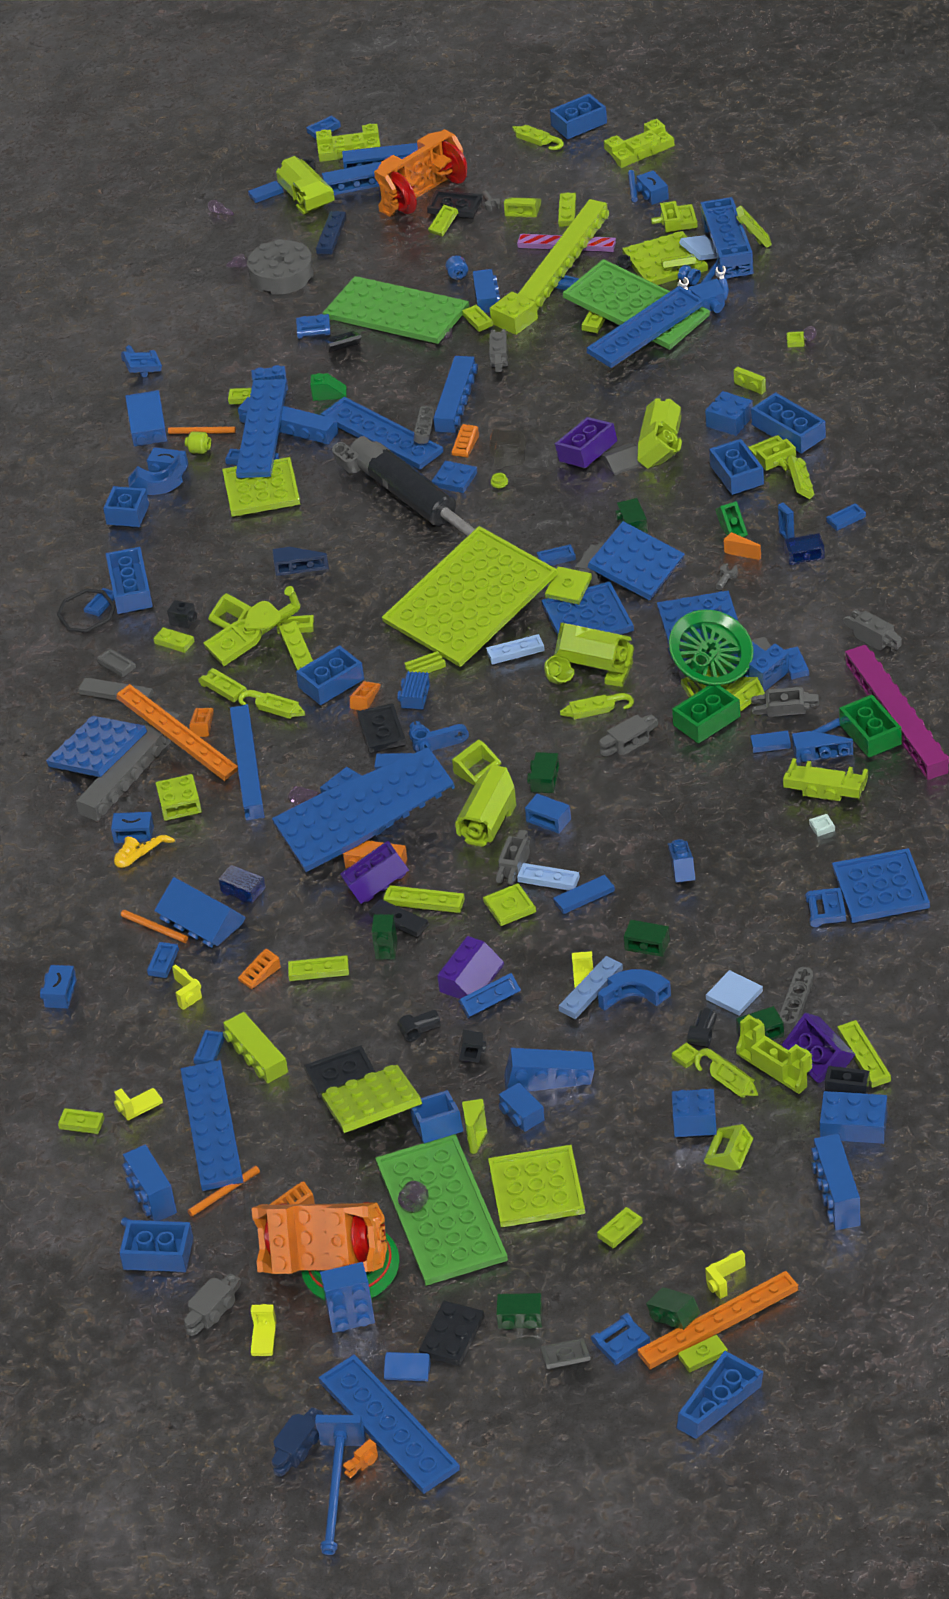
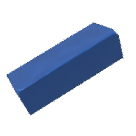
(407, 1366)

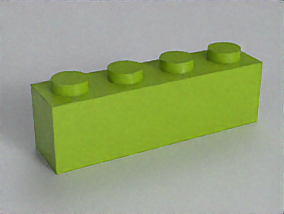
(255, 1047)

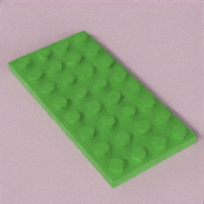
(621, 295)
(396, 309)
(454, 1226)

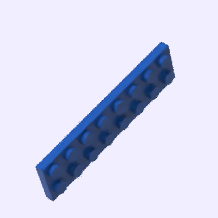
(645, 326)
(261, 428)
(400, 440)
(211, 1125)
(389, 1424)

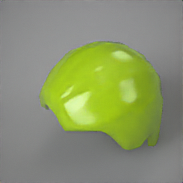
(558, 669)

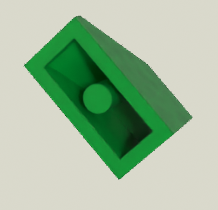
(327, 387)
(731, 519)

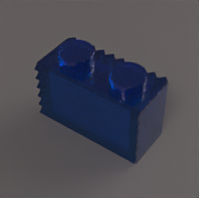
(804, 548)
(241, 884)

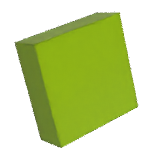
(795, 339)
(685, 1055)

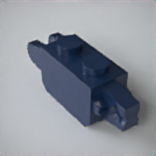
(295, 1441)

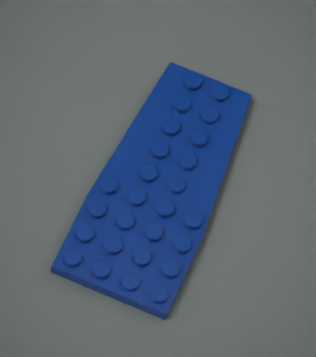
(360, 807)

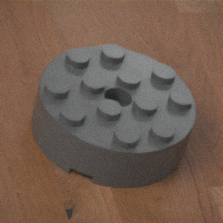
(280, 266)

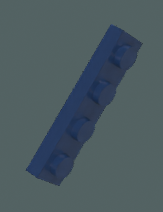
(331, 232)

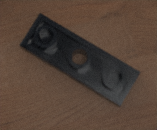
(403, 919)

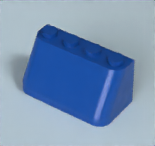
(198, 913)

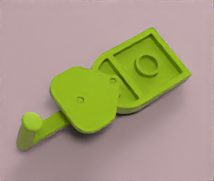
(247, 632)

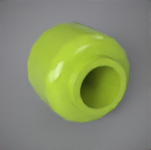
(198, 442)

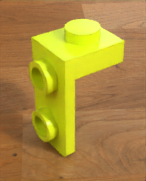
(582, 966)
(191, 988)
(133, 1107)
(722, 1268)
(264, 1330)

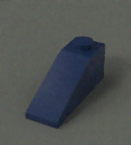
(296, 560)

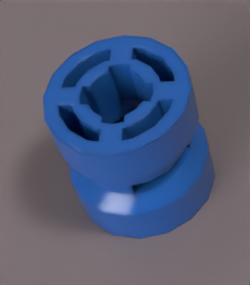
(692, 274)

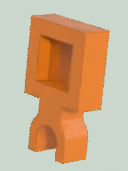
(363, 1457)

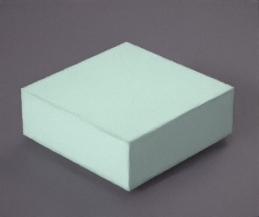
(822, 825)

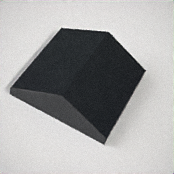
(341, 341)

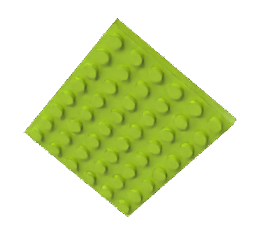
(469, 596)

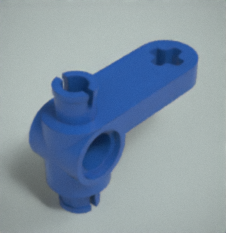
(437, 739)

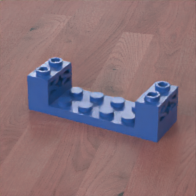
(728, 237)
(766, 665)

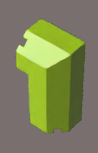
(304, 185)
(659, 433)
(594, 647)
(487, 807)

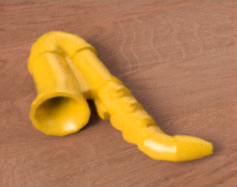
(131, 852)

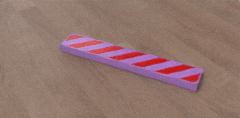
(538, 241)

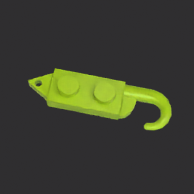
(537, 136)
(273, 704)
(595, 705)
(727, 1073)

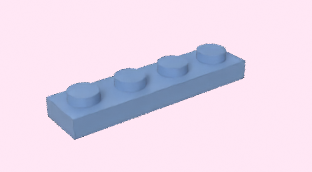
(588, 989)

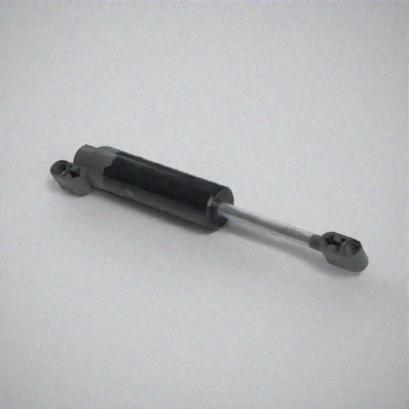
(400, 480)

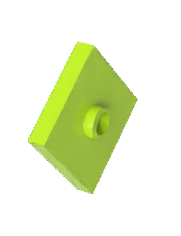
(568, 585)
(509, 904)

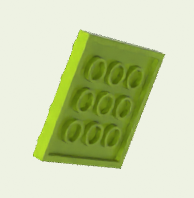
(647, 258)
(262, 493)
(371, 1098)
(536, 1186)

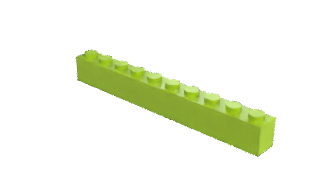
(565, 252)

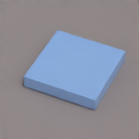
(699, 246)
(734, 993)

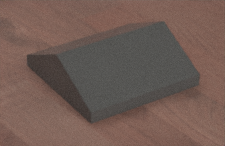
(621, 458)
(565, 1353)

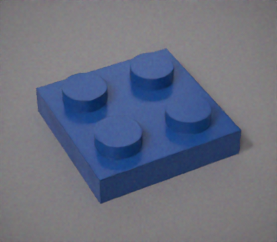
(455, 476)

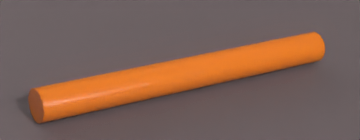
(209, 430)
(154, 926)
(221, 1192)

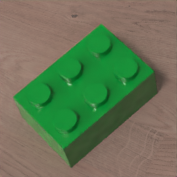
(706, 712)
(870, 726)

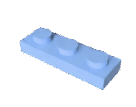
(515, 649)
(548, 876)

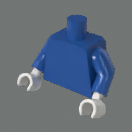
(712, 292)

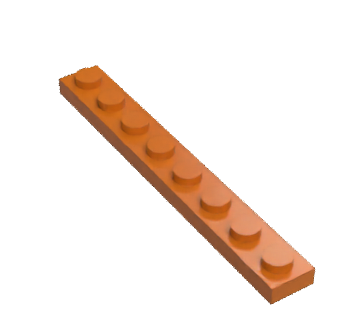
(177, 732)
(718, 1319)

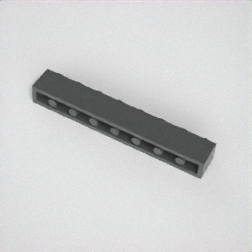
(119, 777)

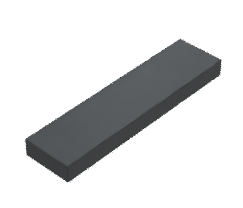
(107, 689)

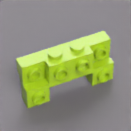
(331, 146)
(640, 146)
(824, 782)
(784, 1065)

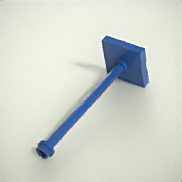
(337, 1432)

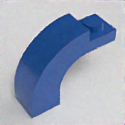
(161, 481)
(634, 983)

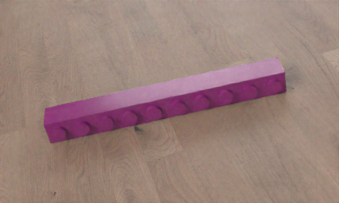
(915, 736)

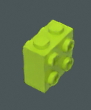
(178, 797)

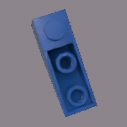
(817, 746)
(681, 860)

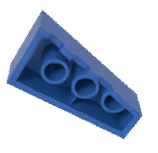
(548, 1069)
(718, 1394)

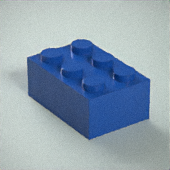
(578, 116)
(736, 466)
(330, 675)
(854, 1116)
(149, 1183)
(156, 1246)
(347, 1297)

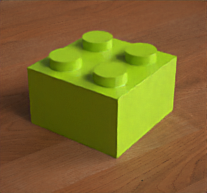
(514, 313)

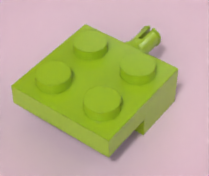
(676, 217)
(773, 452)

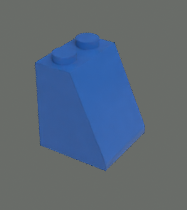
(146, 418)

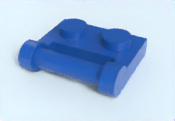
(313, 325)
(141, 361)
(832, 904)
(625, 1343)

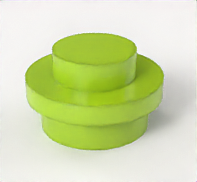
(499, 480)

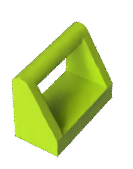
(522, 207)
(231, 605)
(745, 689)
(470, 757)
(474, 1123)
(735, 1151)

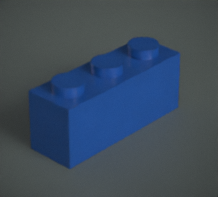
(485, 289)

